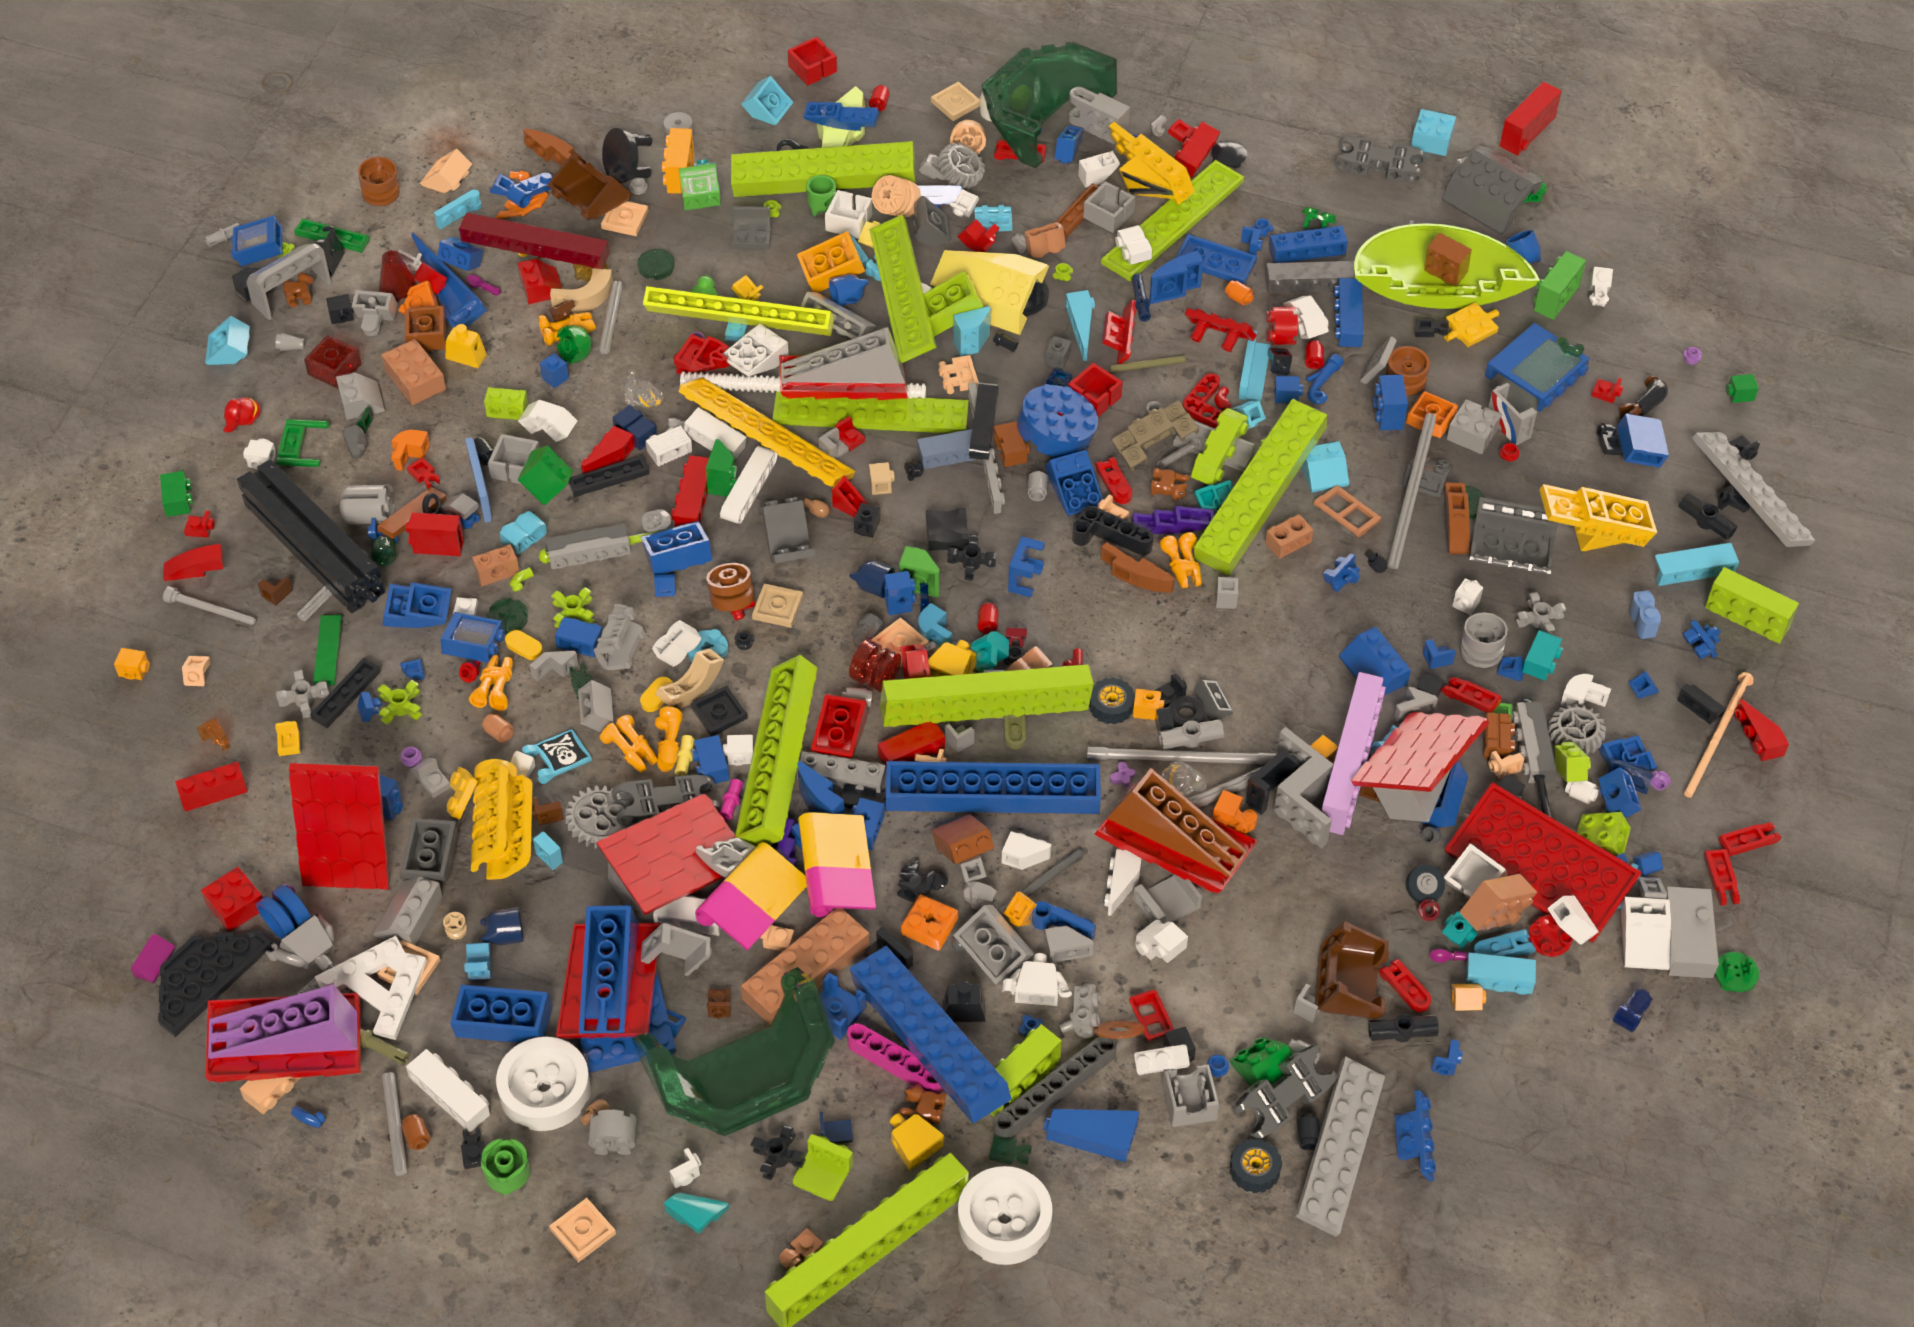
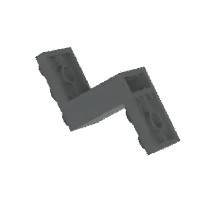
(786, 530)

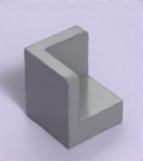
(832, 444)
(1227, 593)
(960, 737)
(1305, 1005)

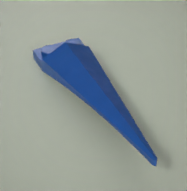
(459, 301)

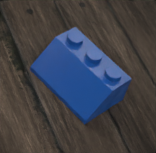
(677, 548)
(1375, 656)
(1450, 799)

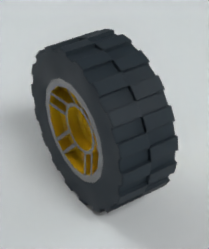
(1120, 697)
(1265, 1158)

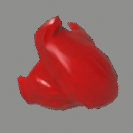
(240, 412)

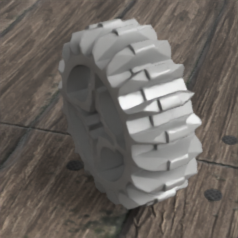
(961, 165)
(1580, 724)

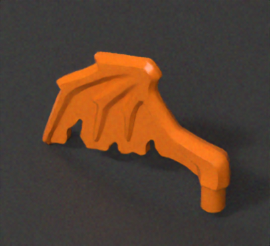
(536, 201)

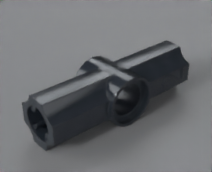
(1707, 516)
(1390, 1028)

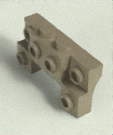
(1151, 430)

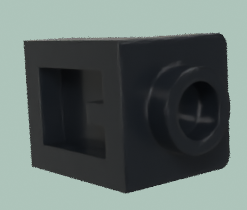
(1281, 360)
(1746, 449)
(1732, 497)
(1172, 690)

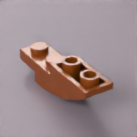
(547, 146)
(1457, 518)
(1140, 574)

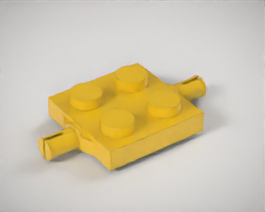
(1471, 324)

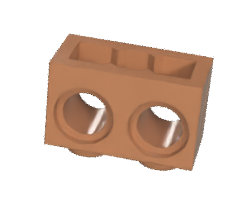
(1289, 536)

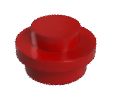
(1509, 452)

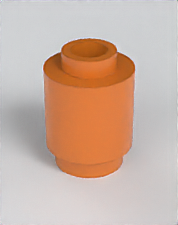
(1239, 293)

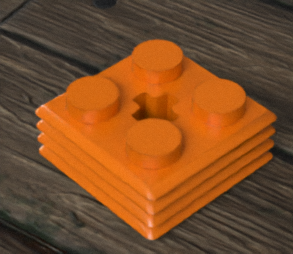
(1429, 403)
(941, 923)

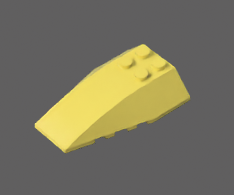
(1000, 280)

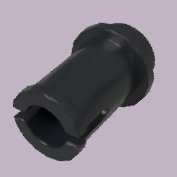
(1005, 341)

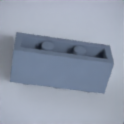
(944, 449)

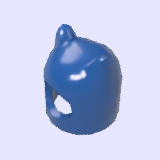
(1526, 245)
(847, 289)

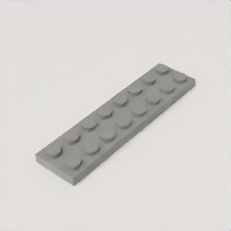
(1754, 489)
(1340, 1147)

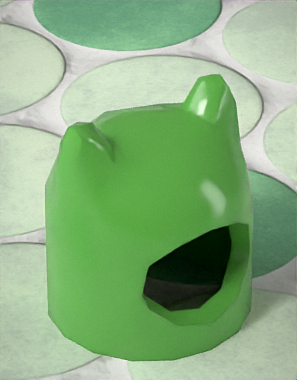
(820, 193)

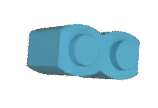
(523, 532)

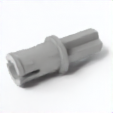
(220, 236)

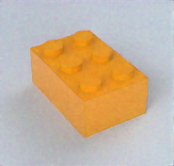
(677, 155)
(830, 259)

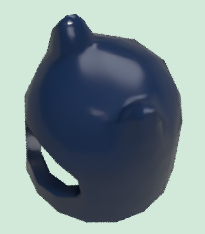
(871, 577)
(503, 927)

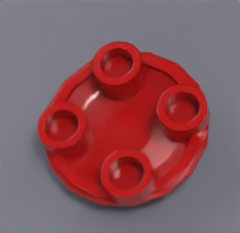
(1549, 937)

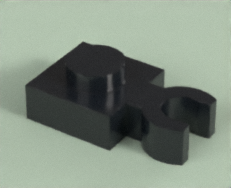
(1429, 327)
(472, 1149)

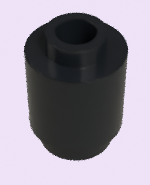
(484, 450)
(1307, 1131)

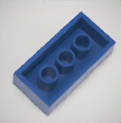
(500, 1014)

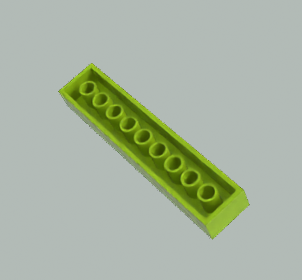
(847, 165)
(1260, 487)
(985, 695)
(776, 752)
(866, 1241)

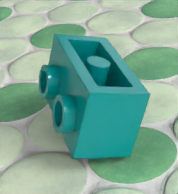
(1542, 655)

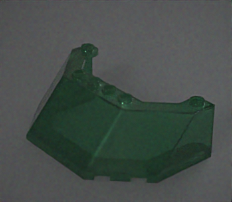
(1037, 85)
(750, 1075)

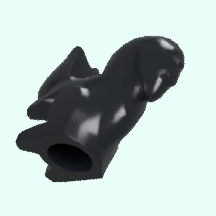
(916, 883)

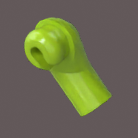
(518, 577)

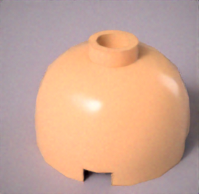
(969, 133)

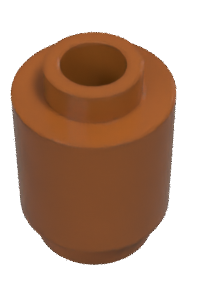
(415, 1132)

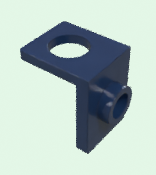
(836, 1131)

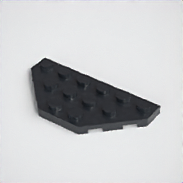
(203, 972)

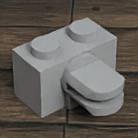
(374, 308)

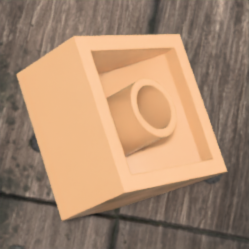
(447, 172)

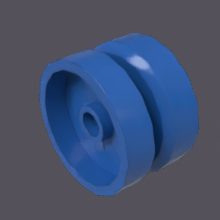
(283, 911)

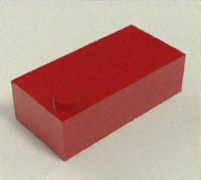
(1530, 118)

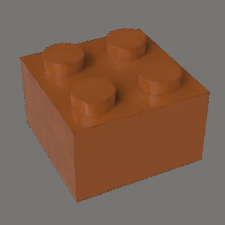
(1447, 259)
(427, 326)

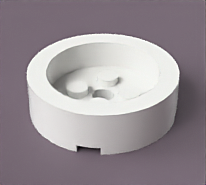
(546, 1062)
(1008, 1193)

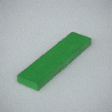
(347, 239)
(328, 649)

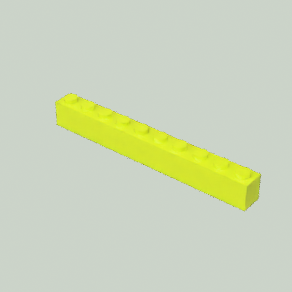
(738, 311)

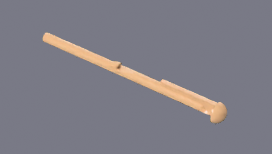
(1745, 679)

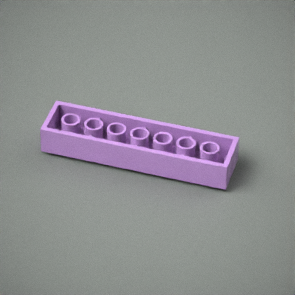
(1353, 751)

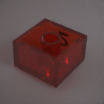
(332, 359)

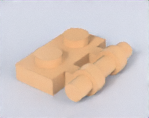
(963, 371)

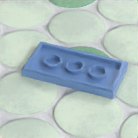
(478, 479)

